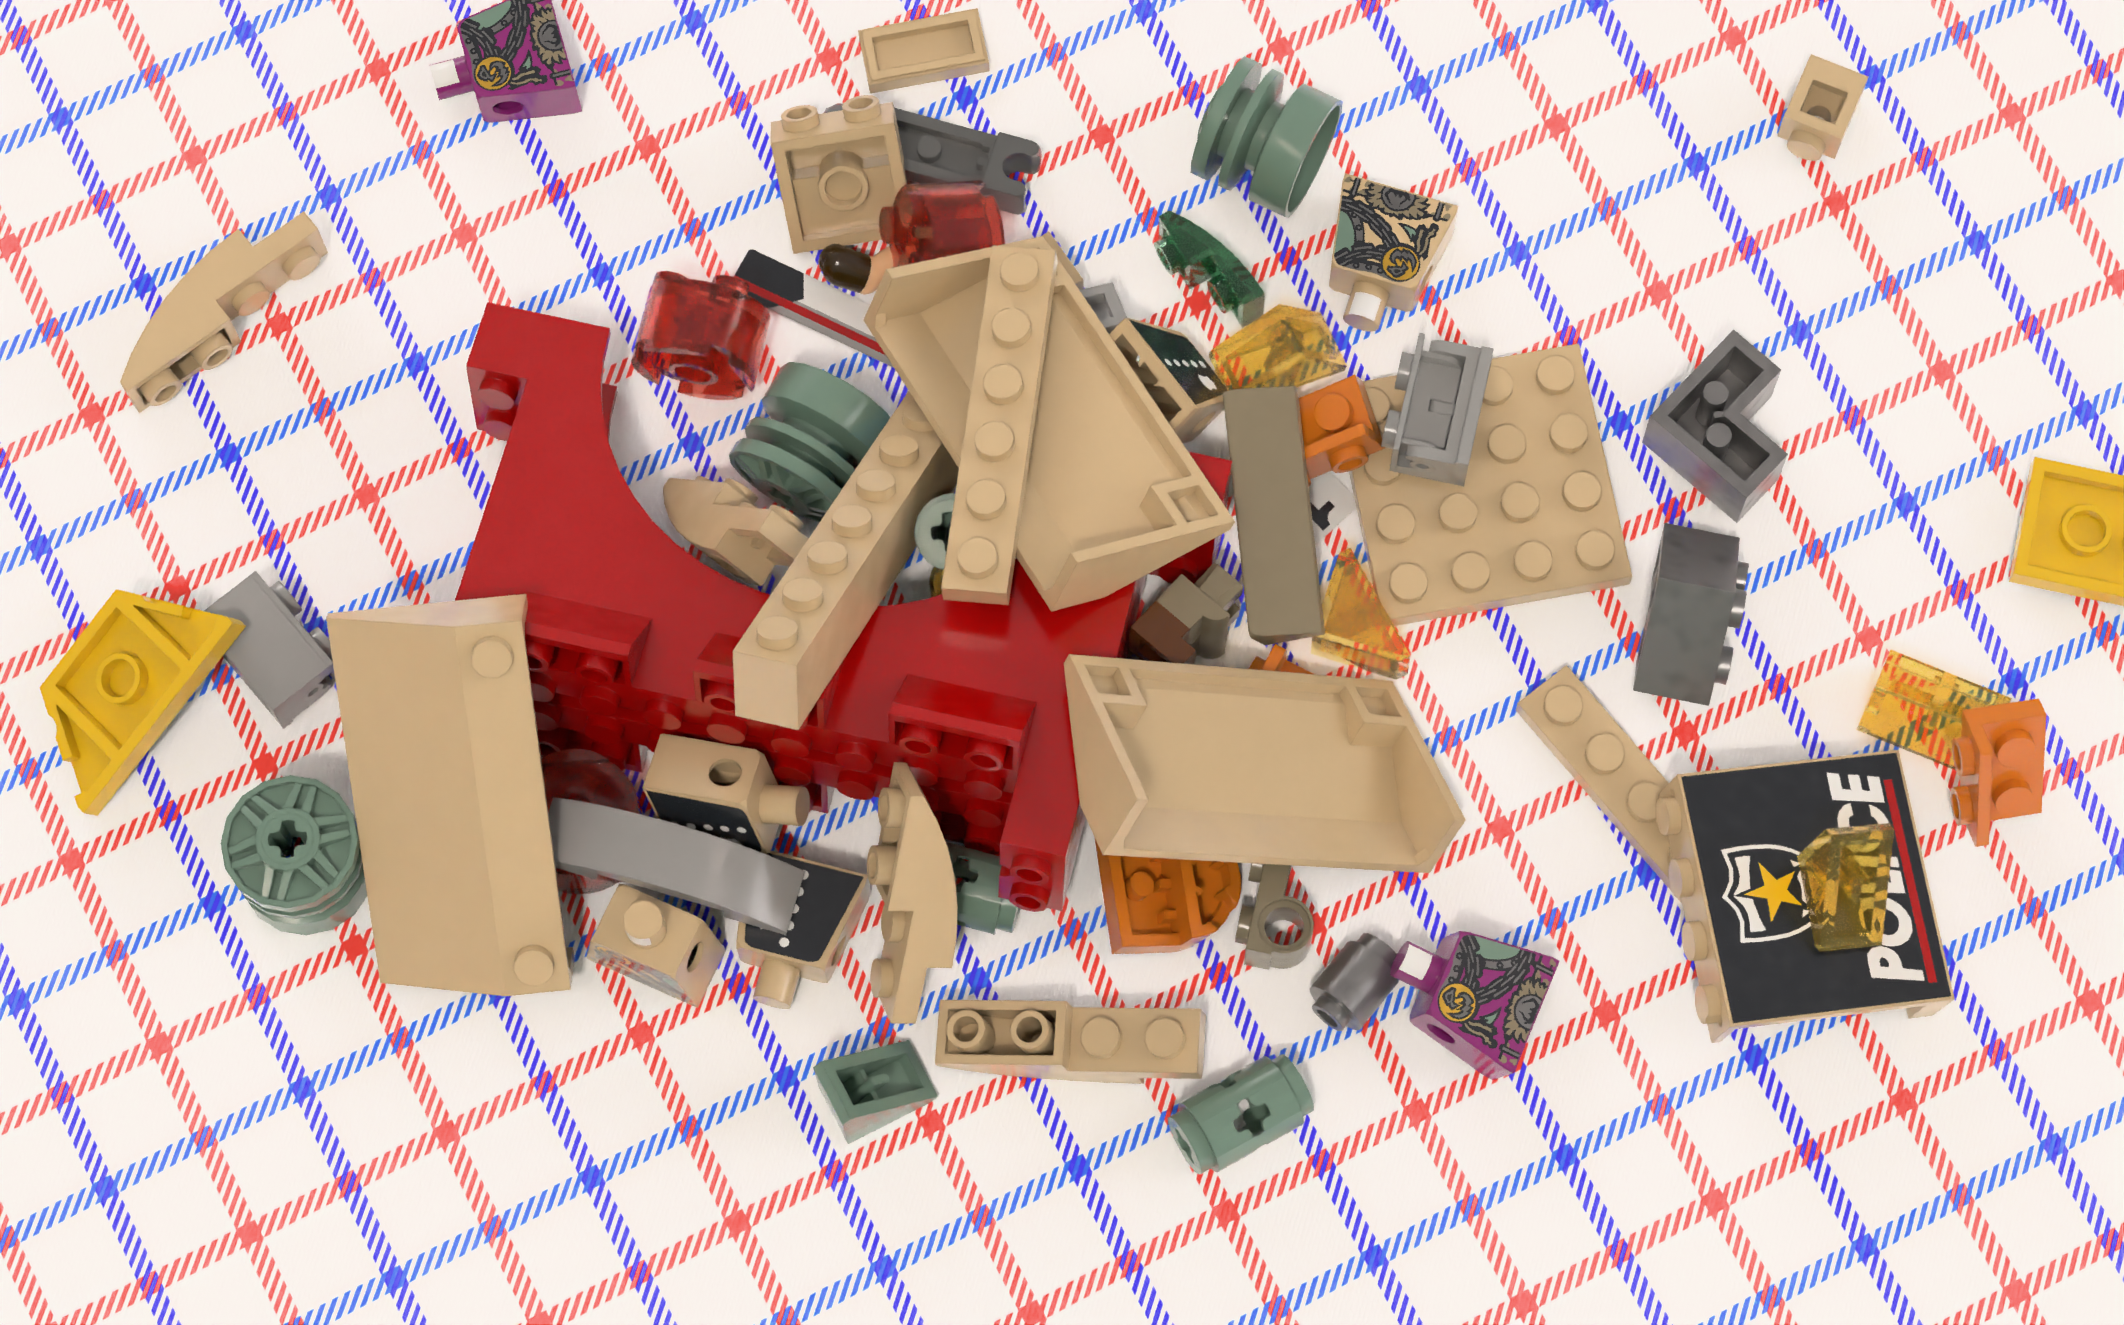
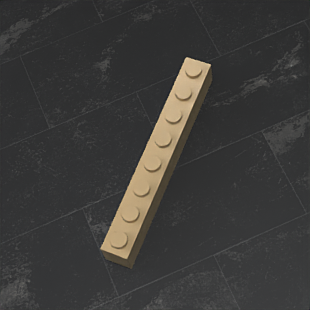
(841, 573)

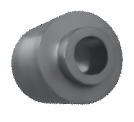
(1354, 983)

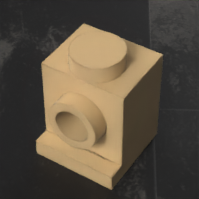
(1824, 92)

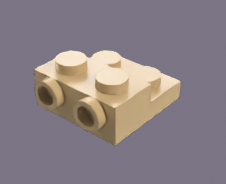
(837, 171)

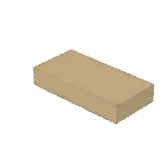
(923, 50)

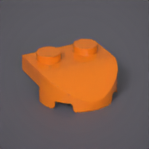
(1164, 901)

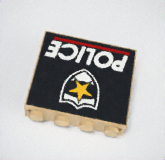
(1746, 903)

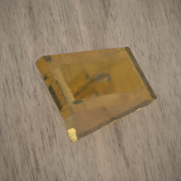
(1278, 350)
(1358, 625)
(1847, 885)

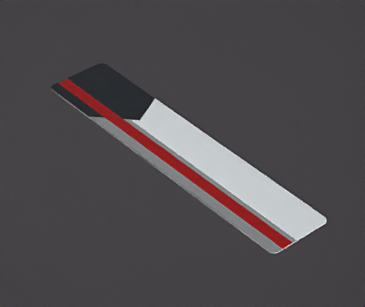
(809, 302)

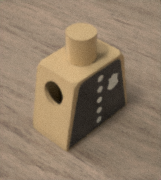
(1173, 375)
(722, 791)
(817, 934)

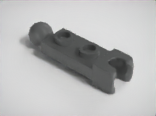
(952, 152)

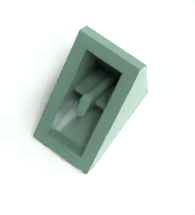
(873, 1087)

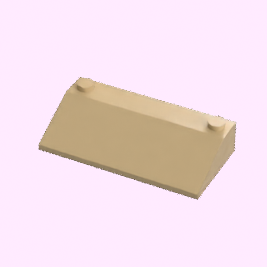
(1106, 471)
(1254, 767)
(450, 796)

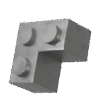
(1708, 432)
(1691, 604)

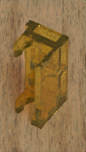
(1921, 707)

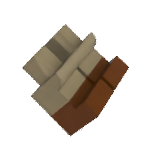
(1188, 620)

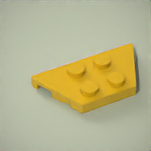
(128, 684)

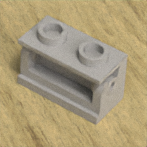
(1439, 410)
(274, 650)

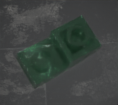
(1200, 256)

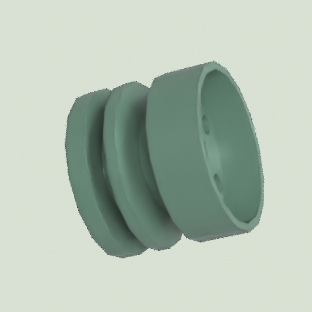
(1255, 132)
(812, 440)
(322, 879)

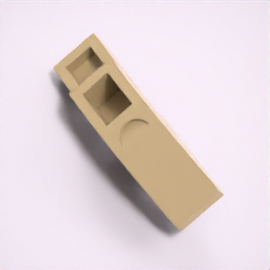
(194, 320)
(731, 529)
(918, 896)
(1069, 1041)

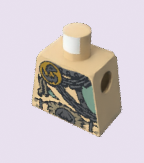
(1386, 248)
(653, 945)

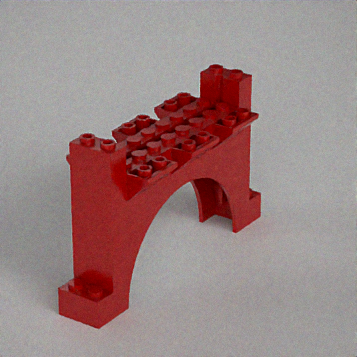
(642, 635)

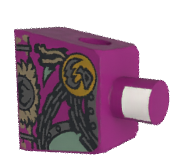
(511, 63)
(1477, 997)

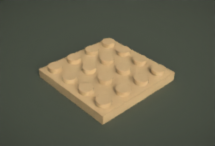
(1531, 511)

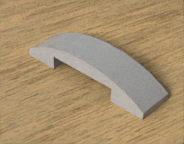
(674, 862)

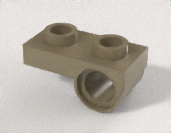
(1270, 907)

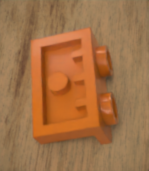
(1338, 428)
(1998, 765)

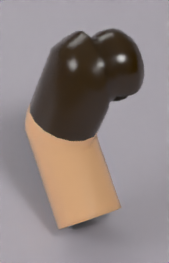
(854, 269)

